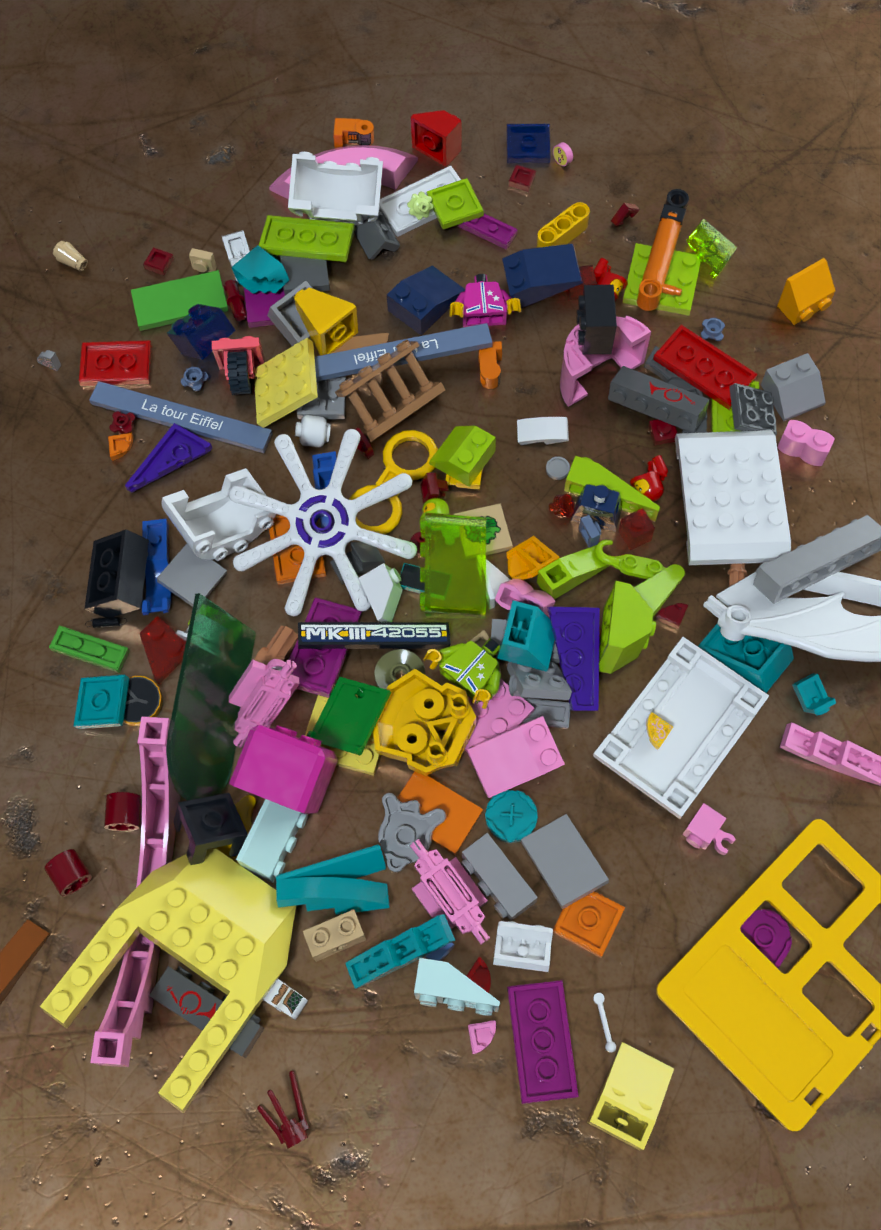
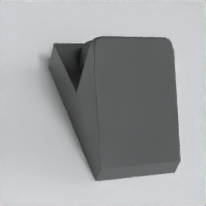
(363, 559)

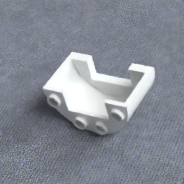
(334, 190)
(214, 523)

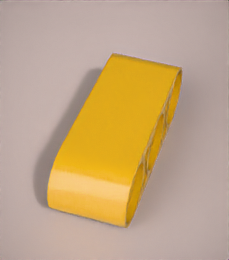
(565, 226)

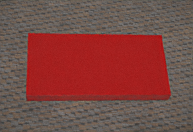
(703, 365)

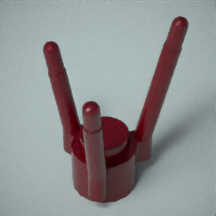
(291, 1130)

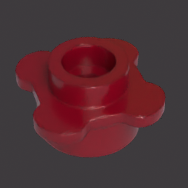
(125, 427)

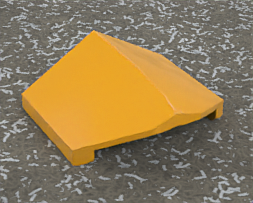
(529, 558)

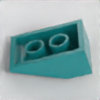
(752, 658)

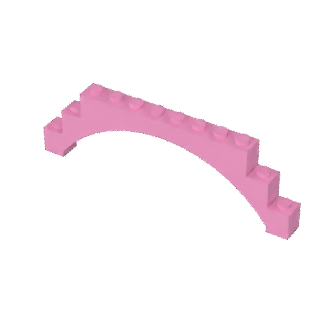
(140, 962)

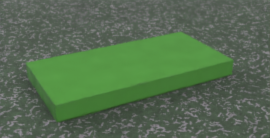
(171, 300)

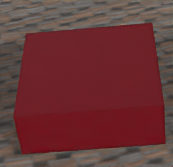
(522, 178)
(158, 261)

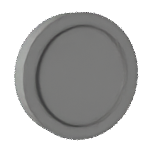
(557, 468)

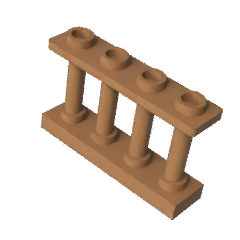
(410, 403)

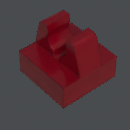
(433, 487)

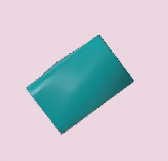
(260, 272)

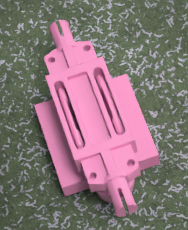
(262, 695)
(449, 891)

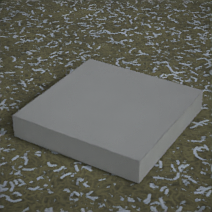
(191, 575)

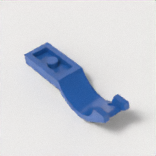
(157, 596)

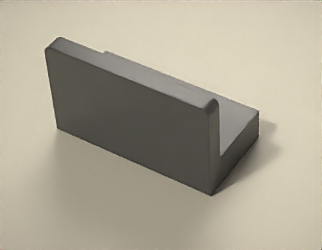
(376, 236)

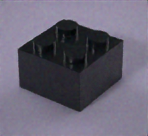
(596, 319)

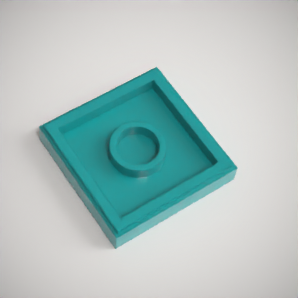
(101, 702)

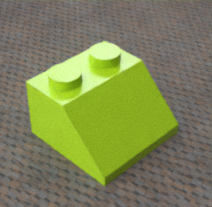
(464, 453)

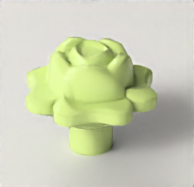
(420, 205)

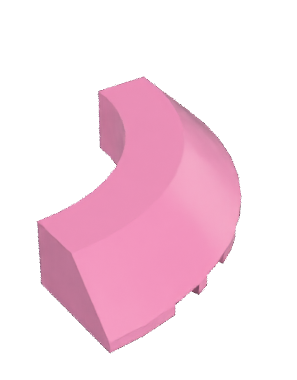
(395, 164)

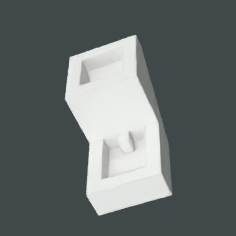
(235, 247)

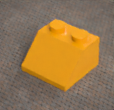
(807, 292)

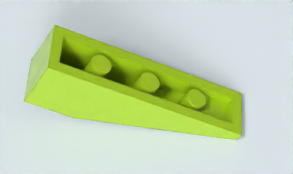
(587, 471)

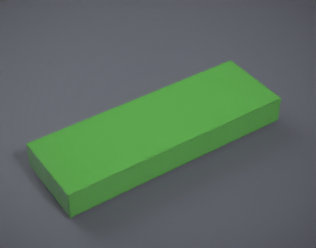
(89, 649)

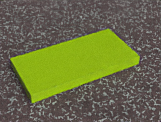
(307, 238)

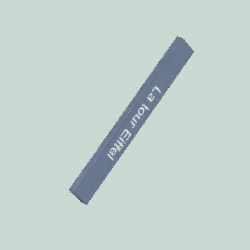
(430, 347)
(189, 418)

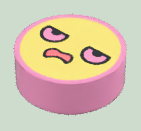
(563, 154)

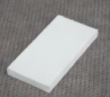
(395, 205)

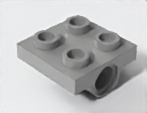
(327, 402)
(537, 683)

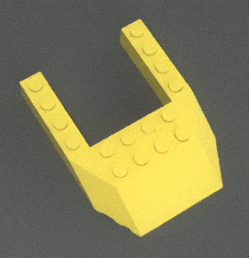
(213, 922)

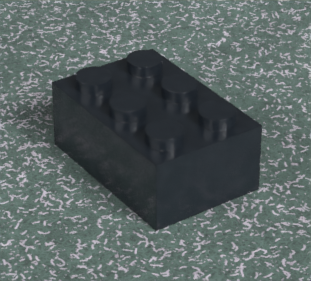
(117, 574)

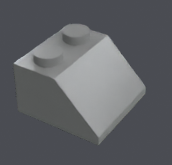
(794, 387)

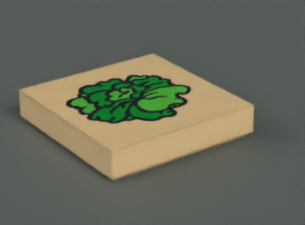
(497, 532)

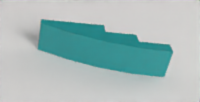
(332, 892)
(399, 951)

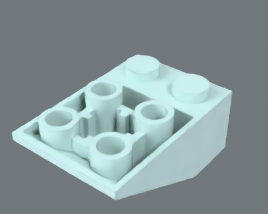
(445, 984)

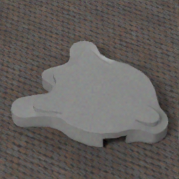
(402, 827)

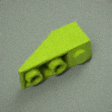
(569, 572)

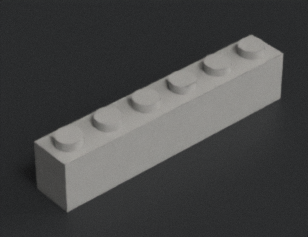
(818, 559)

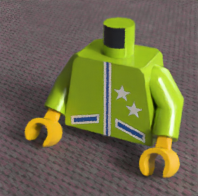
(470, 668)

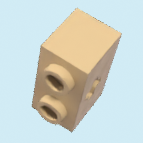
(334, 935)

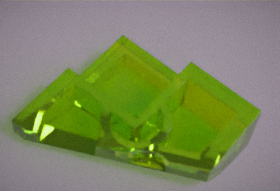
(711, 246)

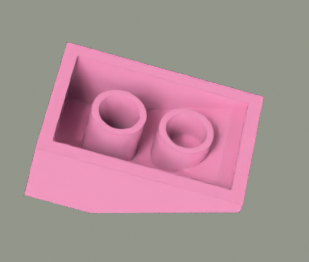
(515, 756)

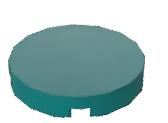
(511, 816)

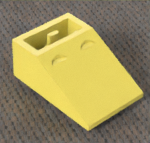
(631, 1096)

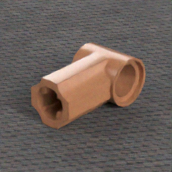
(279, 646)

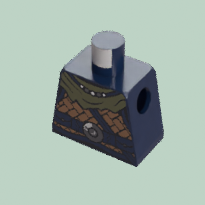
(601, 505)

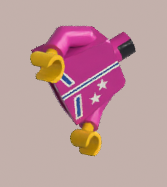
(484, 303)

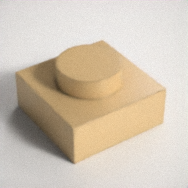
(202, 260)

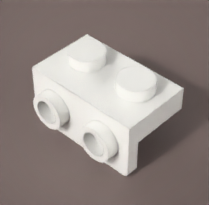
(523, 946)

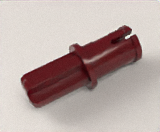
(235, 300)

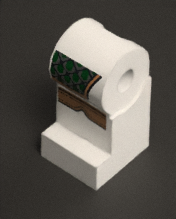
(285, 999)

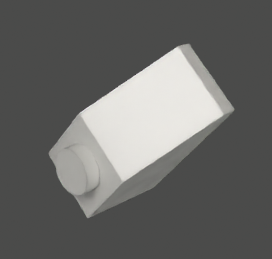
(382, 591)

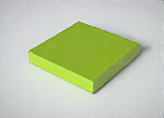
(455, 203)

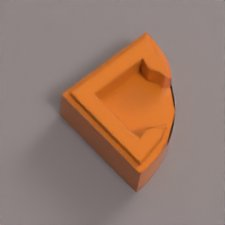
(119, 445)

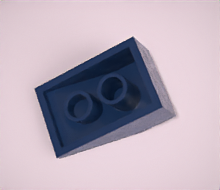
(541, 272)
(423, 298)

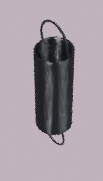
(106, 622)

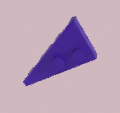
(171, 452)

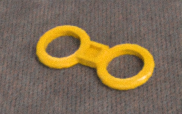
(392, 471)

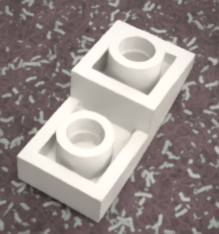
(542, 429)

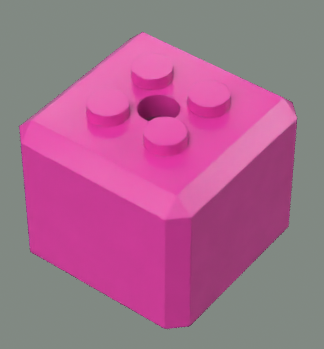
(285, 768)

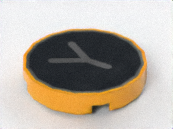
(142, 700)

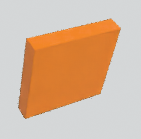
(589, 922)

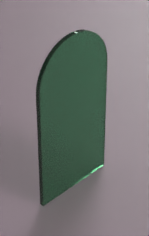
(202, 718)

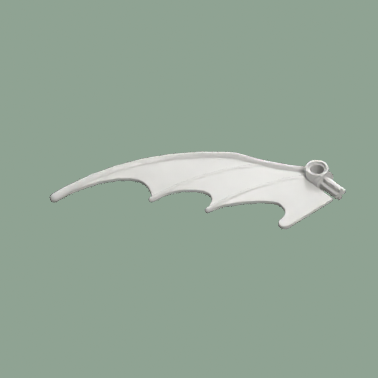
(806, 623)

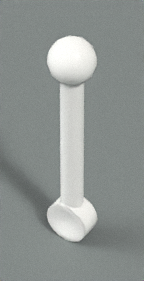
(599, 999)

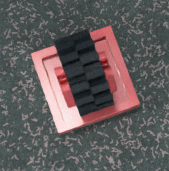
(239, 361)

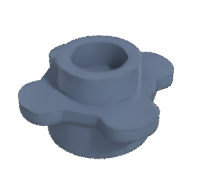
(714, 324)
(190, 374)

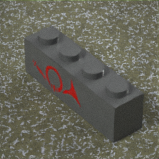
(658, 399)
(198, 1006)

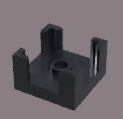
(209, 825)

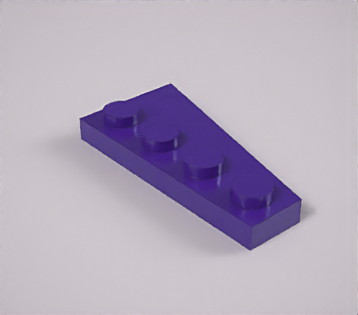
(578, 652)

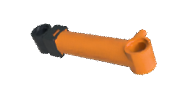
(662, 252)

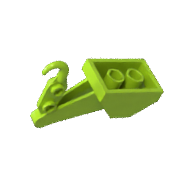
(630, 609)

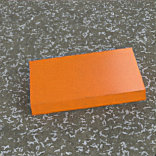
(290, 559)
(459, 811)

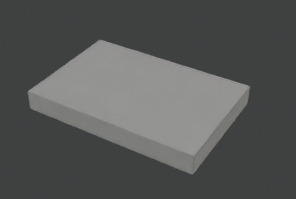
(564, 861)

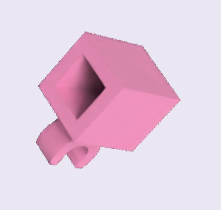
(705, 828)

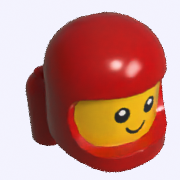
(605, 277)
(651, 482)

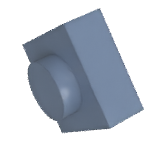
(589, 530)

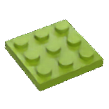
(681, 273)

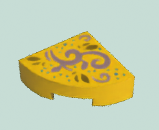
(657, 730)

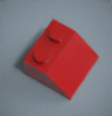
(437, 135)

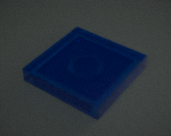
(528, 143)

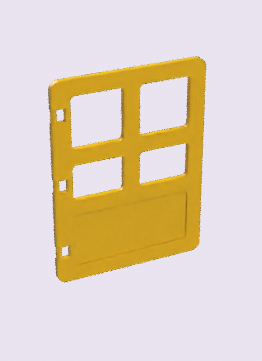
(757, 1014)

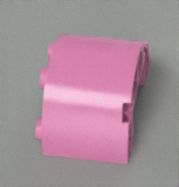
(628, 350)

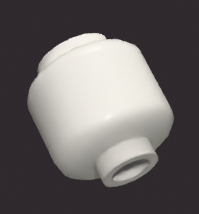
(313, 431)

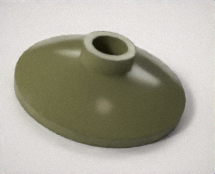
(394, 663)

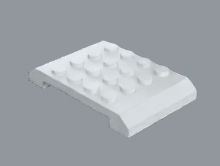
(732, 497)
(708, 715)

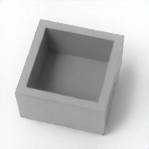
(287, 318)

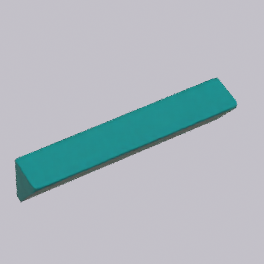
(346, 866)

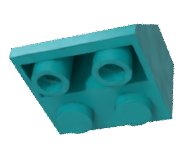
(527, 637)

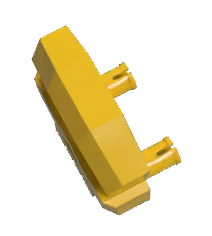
(407, 716)

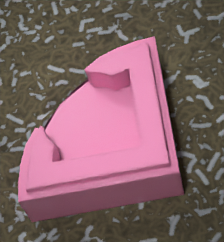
(481, 1035)

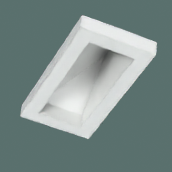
(494, 578)

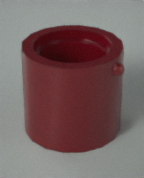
(122, 811)
(68, 872)

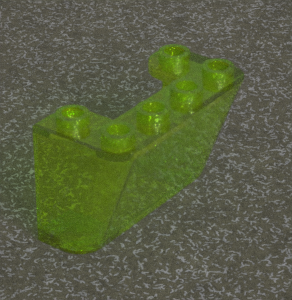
(453, 566)

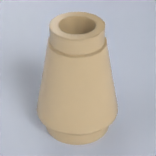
(69, 255)

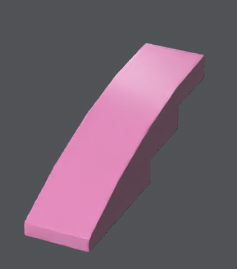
(832, 753)

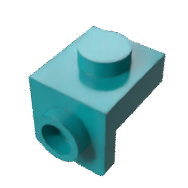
(813, 695)

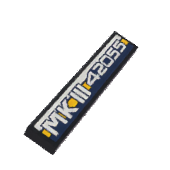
(373, 635)

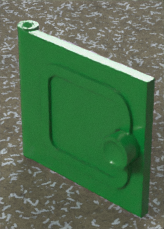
(349, 720)

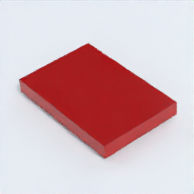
(115, 363)

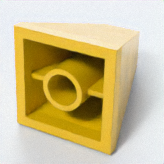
(327, 319)

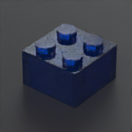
(198, 329)

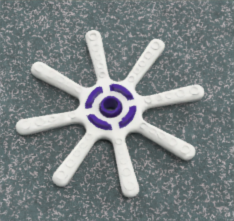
(327, 540)

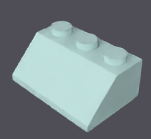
(270, 840)

